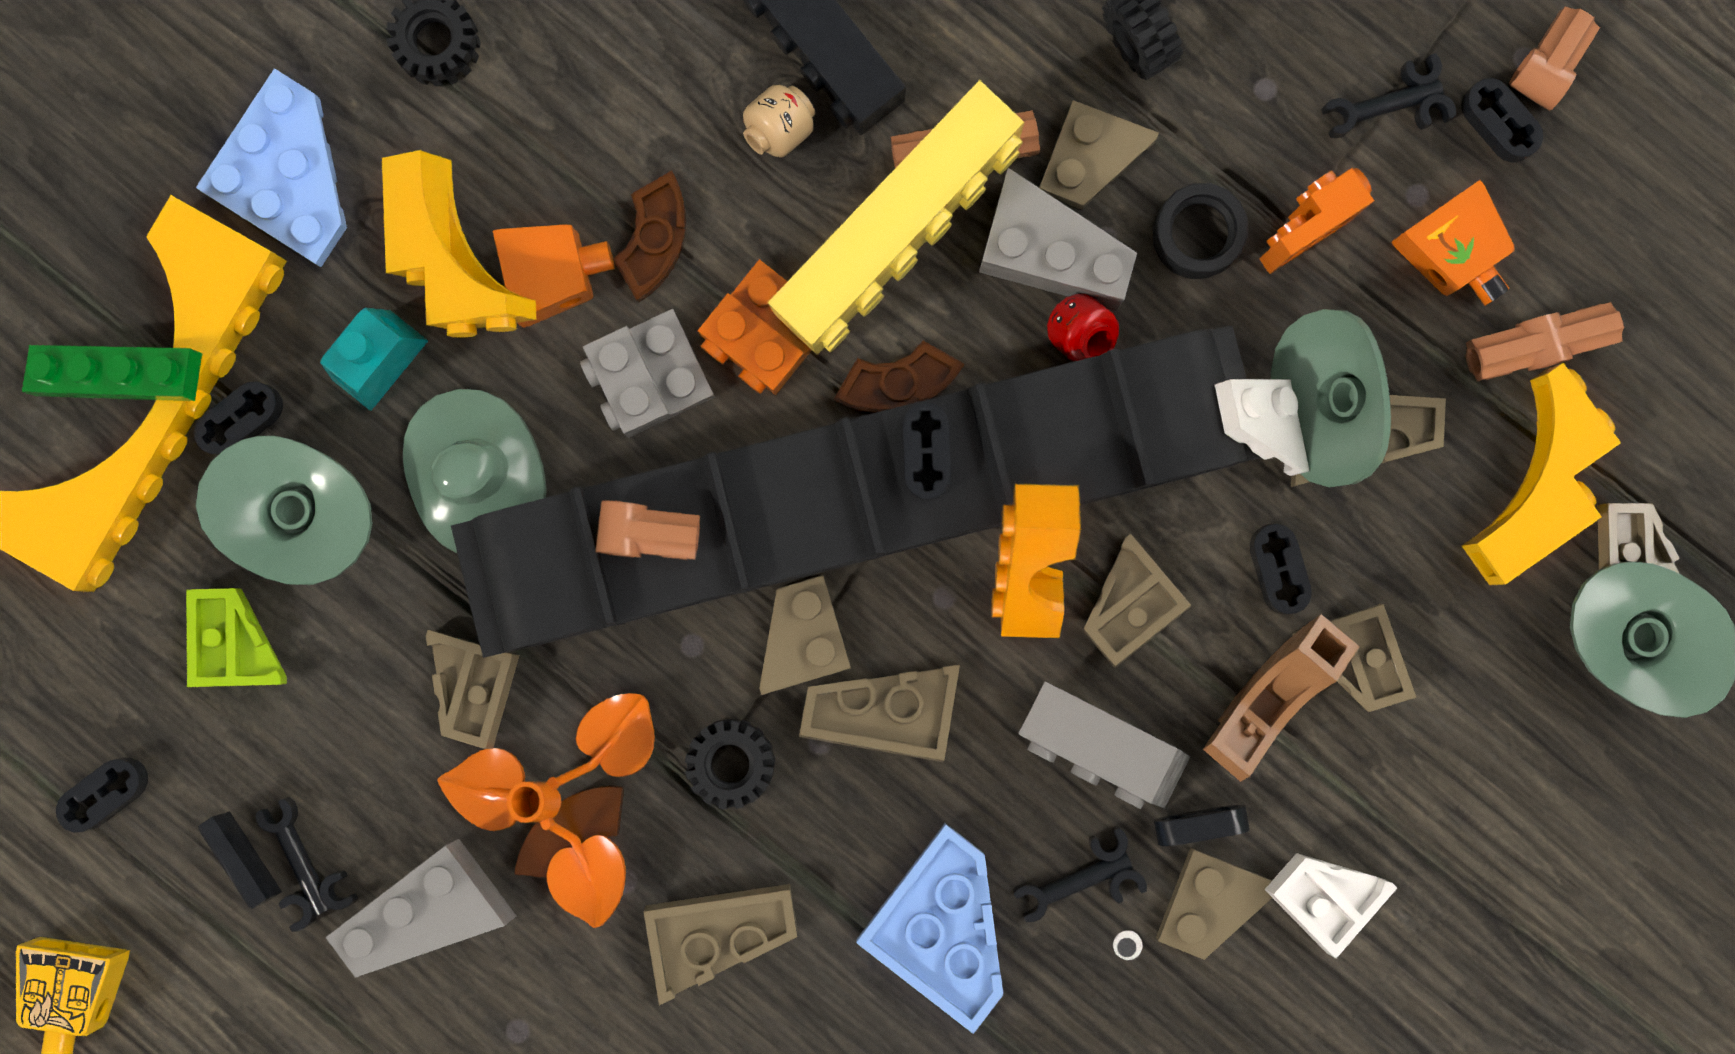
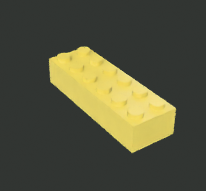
(899, 218)

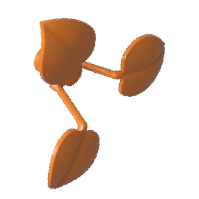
(493, 795)

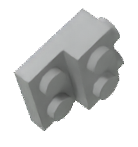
(646, 374)

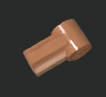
(1550, 67)
(634, 531)

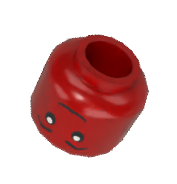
(1082, 327)

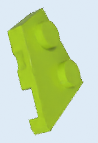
(227, 642)

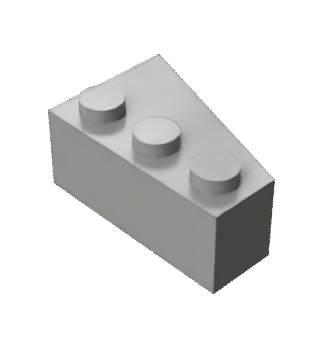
(1053, 247)
(1103, 747)
(424, 911)

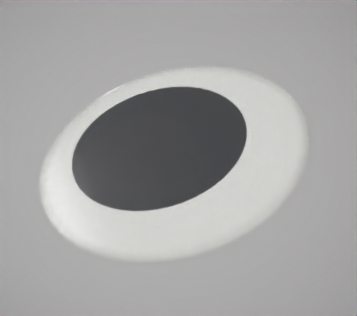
(1127, 945)

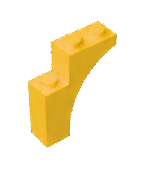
(432, 252)
(1550, 501)

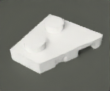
(1265, 419)
(1328, 899)

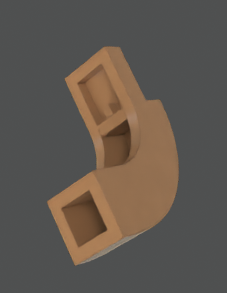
(1276, 692)

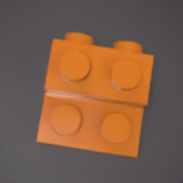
(1322, 211)
(752, 334)

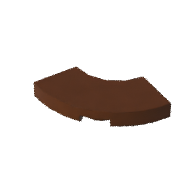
(656, 237)
(896, 384)
(584, 814)

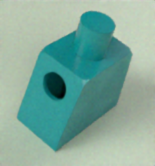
(372, 354)

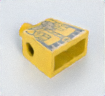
(66, 989)

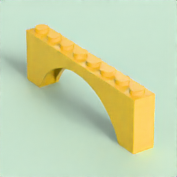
(216, 297)

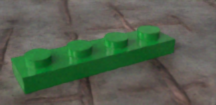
(112, 372)

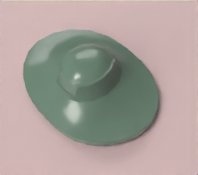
(1339, 394)
(467, 459)
(284, 510)
(1654, 638)

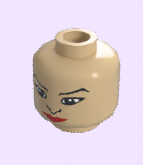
(778, 120)

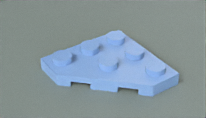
(281, 170)
(941, 930)

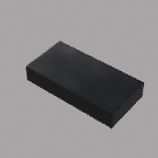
(239, 859)

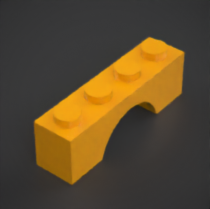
(1036, 532)

